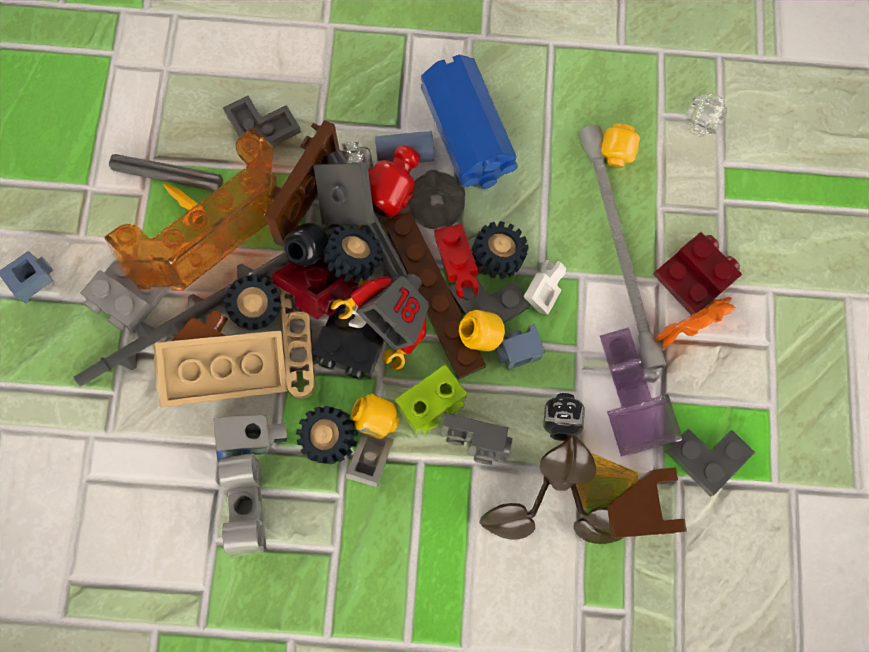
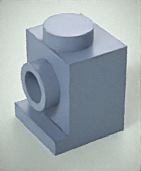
(27, 276)
(520, 348)

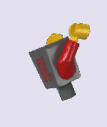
(393, 311)

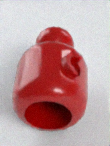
(392, 182)

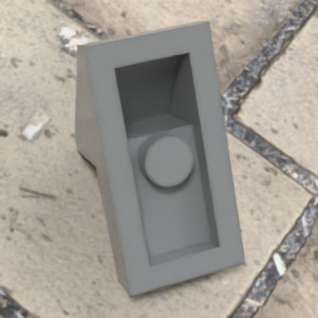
(369, 460)

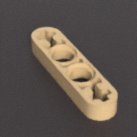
(293, 341)

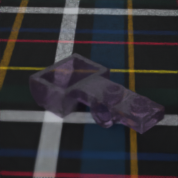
(641, 420)

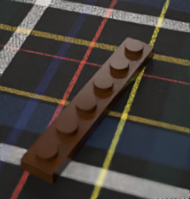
(442, 307)

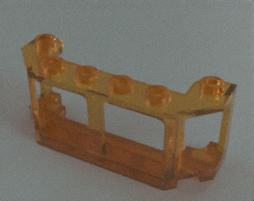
(206, 231)

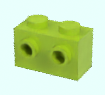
(431, 400)

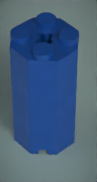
(468, 122)

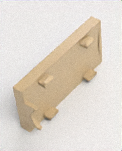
(219, 368)

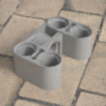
(243, 481)

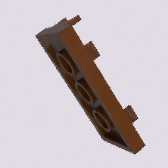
(300, 188)

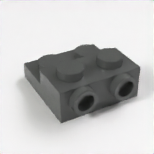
(486, 440)

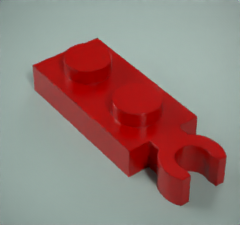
(457, 257)

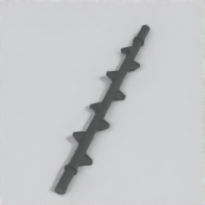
(196, 307)

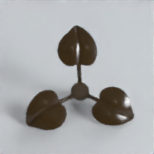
(563, 469)

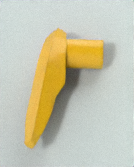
(183, 199)

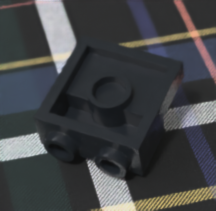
(348, 346)

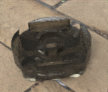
(439, 215)

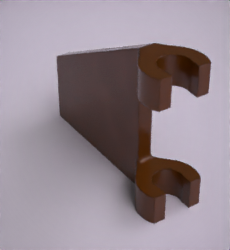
(639, 509)

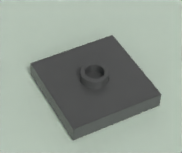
(344, 193)

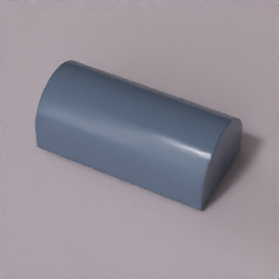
(419, 141)

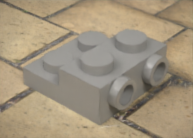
(121, 298)

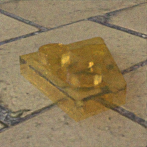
(607, 484)

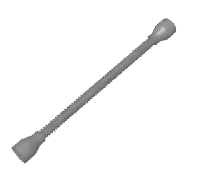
(649, 351)

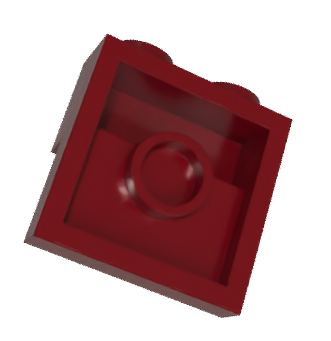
(698, 273)
(314, 287)

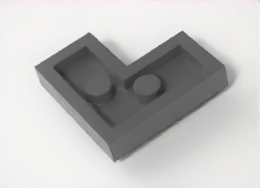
(273, 127)
(506, 302)
(710, 467)

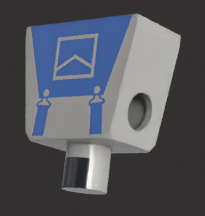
(232, 435)

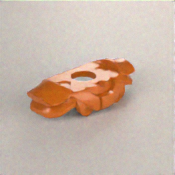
(697, 321)

